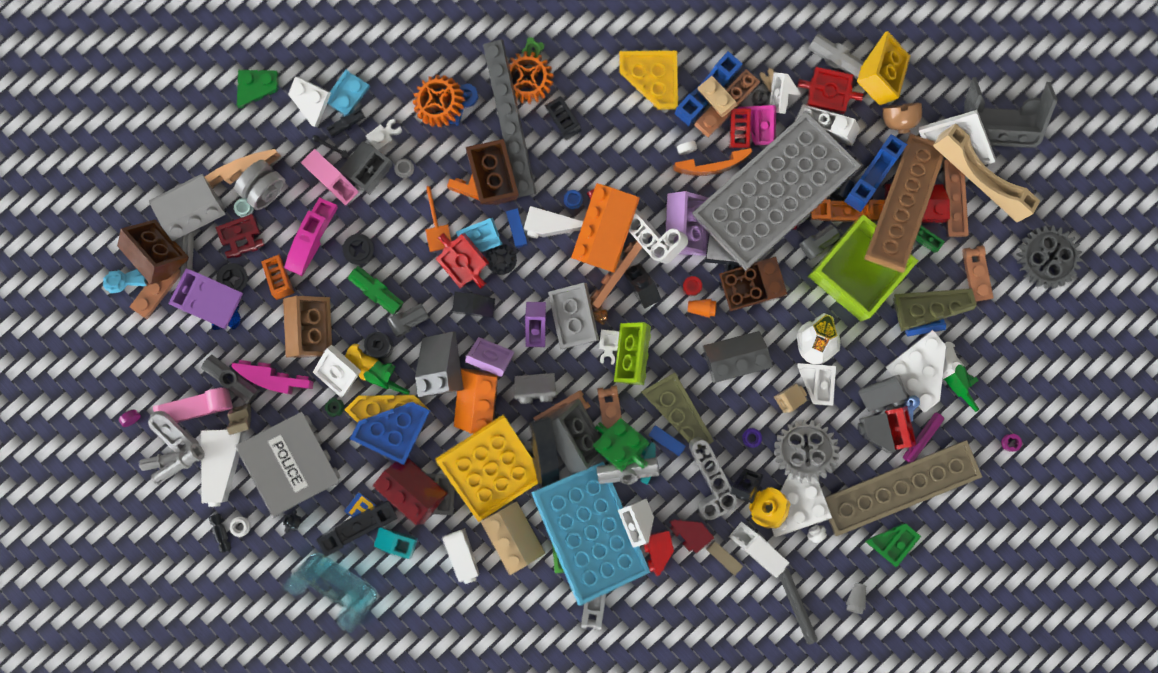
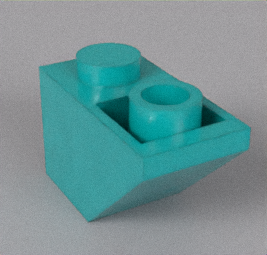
(395, 543)

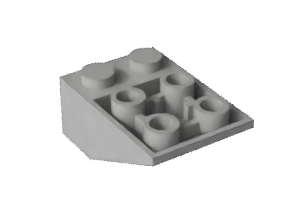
(535, 387)

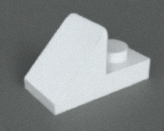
(781, 87)

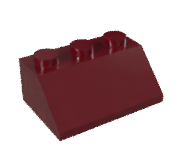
(410, 490)

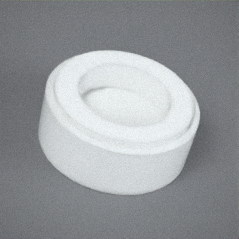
(687, 148)

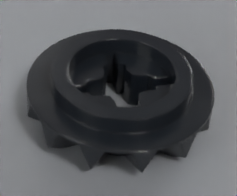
(357, 240)
(501, 269)
(238, 271)

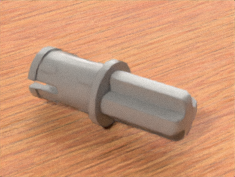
(156, 462)

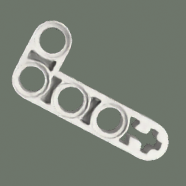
(658, 243)

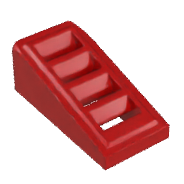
(740, 111)

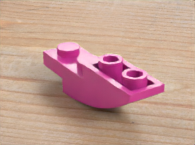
(309, 235)
(265, 377)

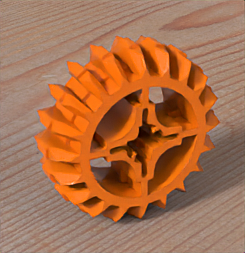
(533, 72)
(426, 108)

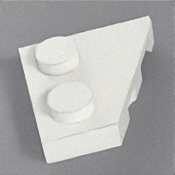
(309, 99)
(819, 382)

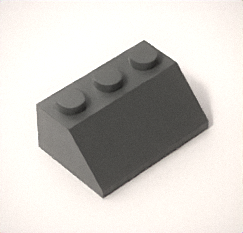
(737, 356)
(575, 436)

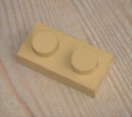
(717, 96)

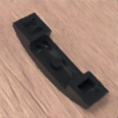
(356, 527)

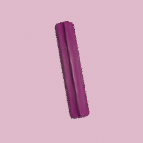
(924, 437)

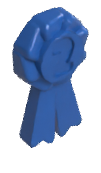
(471, 97)

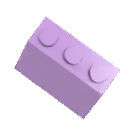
(680, 217)

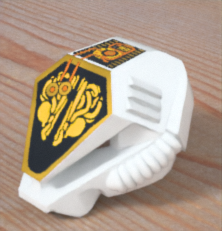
(818, 339)

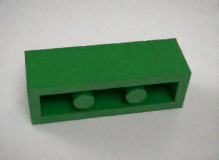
(929, 239)

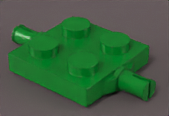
(621, 445)

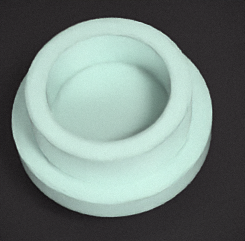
(242, 208)

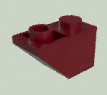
(693, 532)

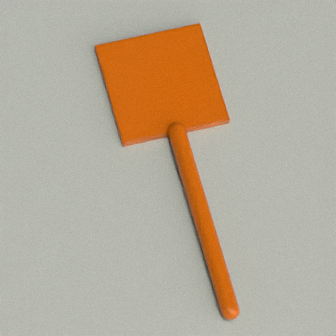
(433, 233)

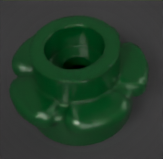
(339, 407)

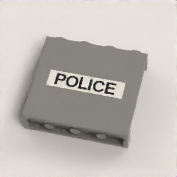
(288, 464)

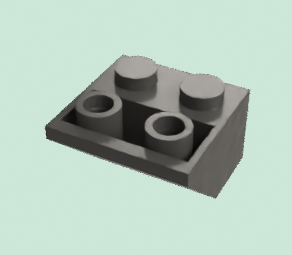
(366, 167)

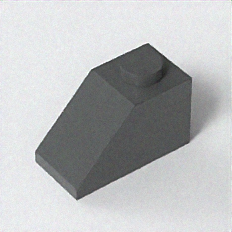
(877, 431)

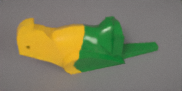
(373, 369)

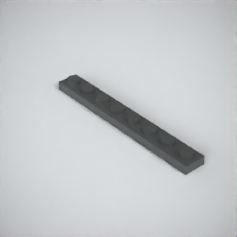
(509, 116)

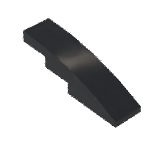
(545, 452)

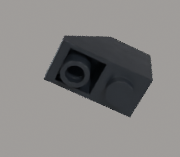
(642, 285)

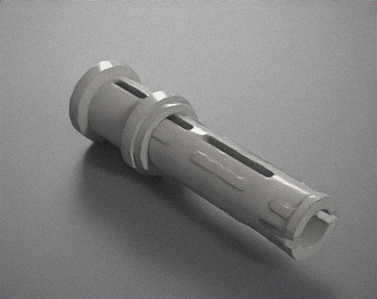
(183, 461)

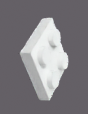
(336, 371)

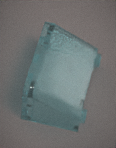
(338, 585)

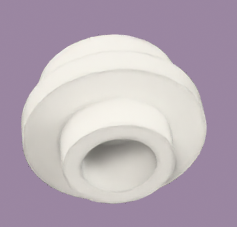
(234, 529)
(817, 533)

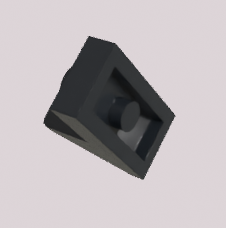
(747, 485)

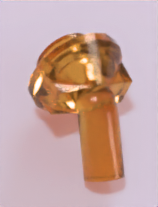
(601, 315)

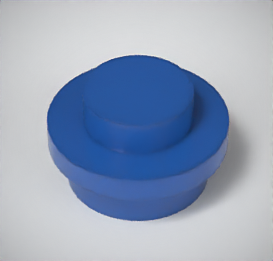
(573, 199)

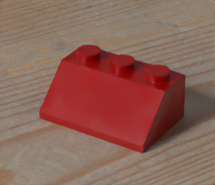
(938, 206)

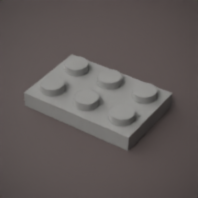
(573, 316)

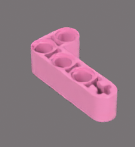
(197, 406)

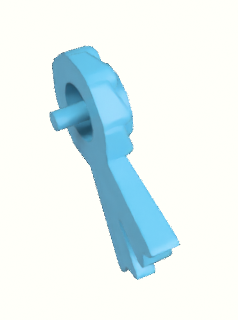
(117, 280)

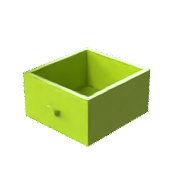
(851, 279)

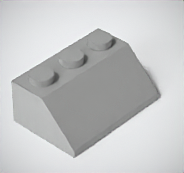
(187, 207)

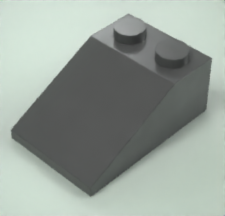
(438, 366)

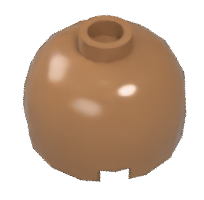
(902, 116)

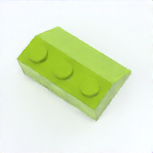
(632, 353)

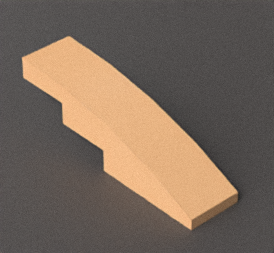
(234, 169)

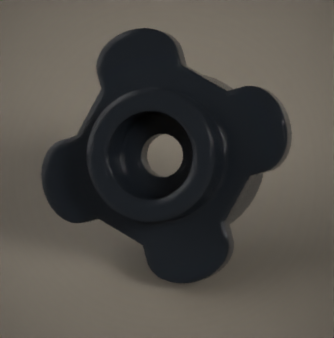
(291, 521)

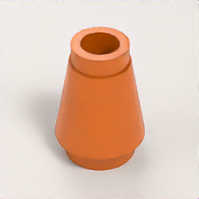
(702, 307)

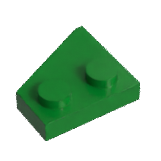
(255, 85)
(894, 543)

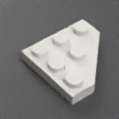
(972, 125)
(922, 369)
(806, 505)

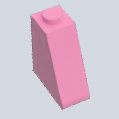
(330, 177)

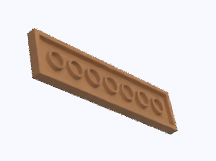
(905, 204)

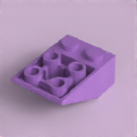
(205, 298)

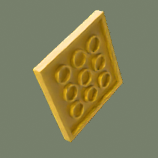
(489, 468)

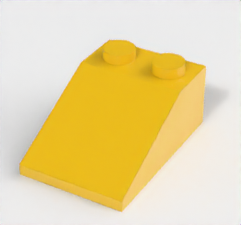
(884, 70)

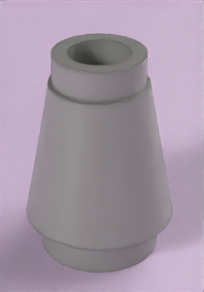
(857, 600)

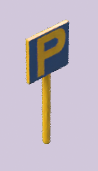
(358, 505)

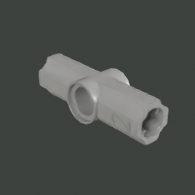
(836, 55)
(630, 474)

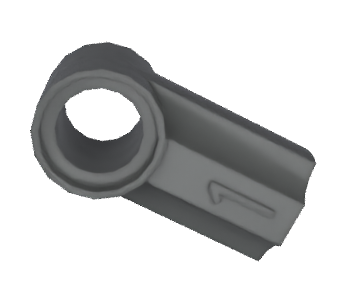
(817, 243)
(403, 322)

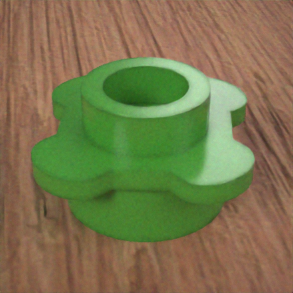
(532, 43)

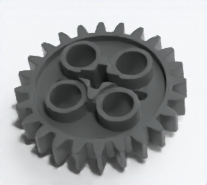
(1035, 246)

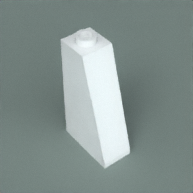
(218, 464)

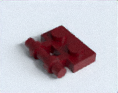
(238, 230)

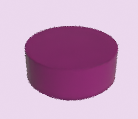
(129, 418)

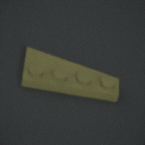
(927, 307)
(675, 405)

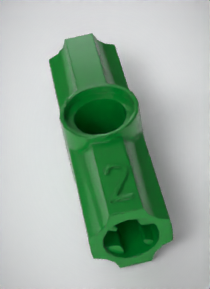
(375, 290)

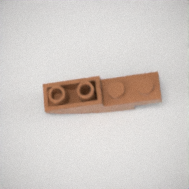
(739, 90)

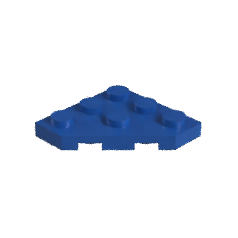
(392, 431)

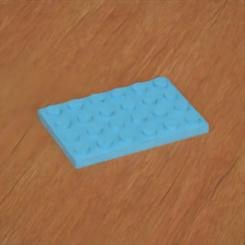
(589, 534)

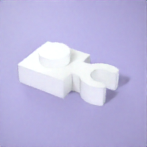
(381, 137)
(608, 343)

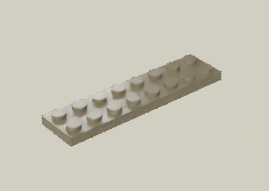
(902, 487)

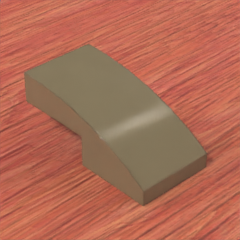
(239, 419)

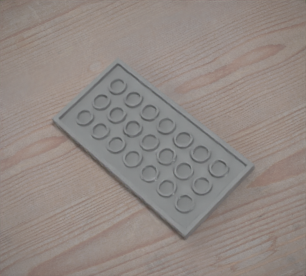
(776, 190)

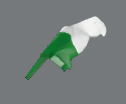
(957, 376)

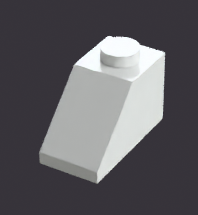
(637, 522)

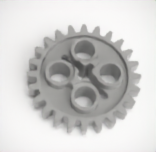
(825, 450)

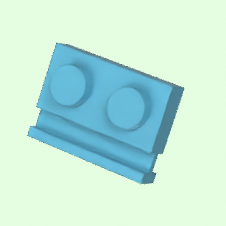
(347, 93)
(483, 235)

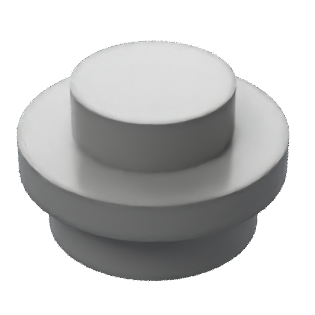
(404, 168)

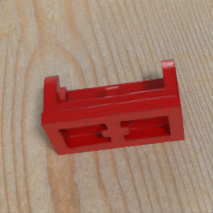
(901, 427)

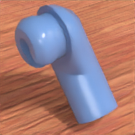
(912, 403)

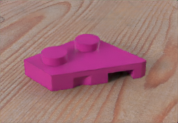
(762, 124)

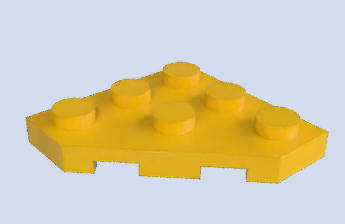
(652, 75)
(368, 406)

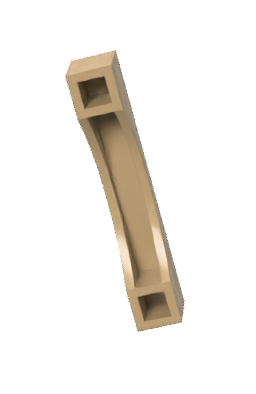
(1013, 199)

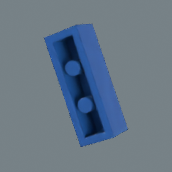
(516, 228)
(666, 440)

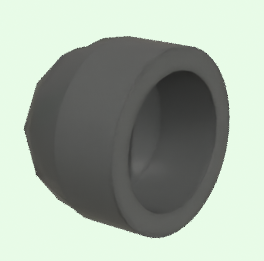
(756, 95)

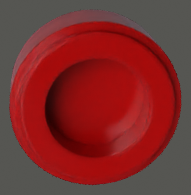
(692, 286)

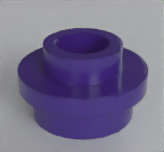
(758, 437)

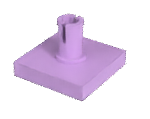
(489, 357)

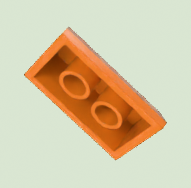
(477, 401)

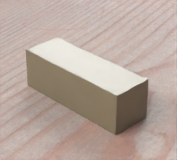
(724, 557)

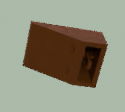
(755, 286)

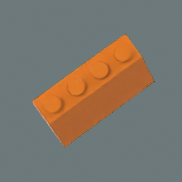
(605, 227)

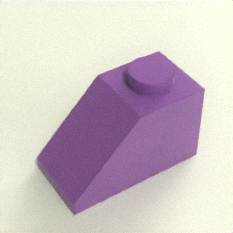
(535, 324)

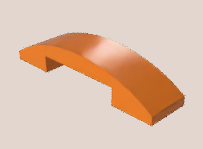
(688, 167)
(842, 212)

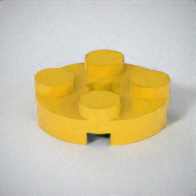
(777, 515)

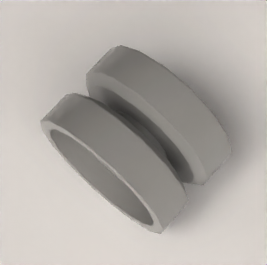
(259, 184)

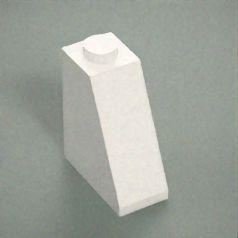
(759, 549)
(461, 555)

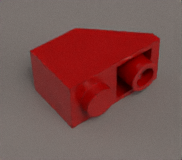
(660, 550)

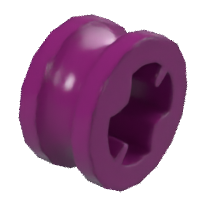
(1018, 444)

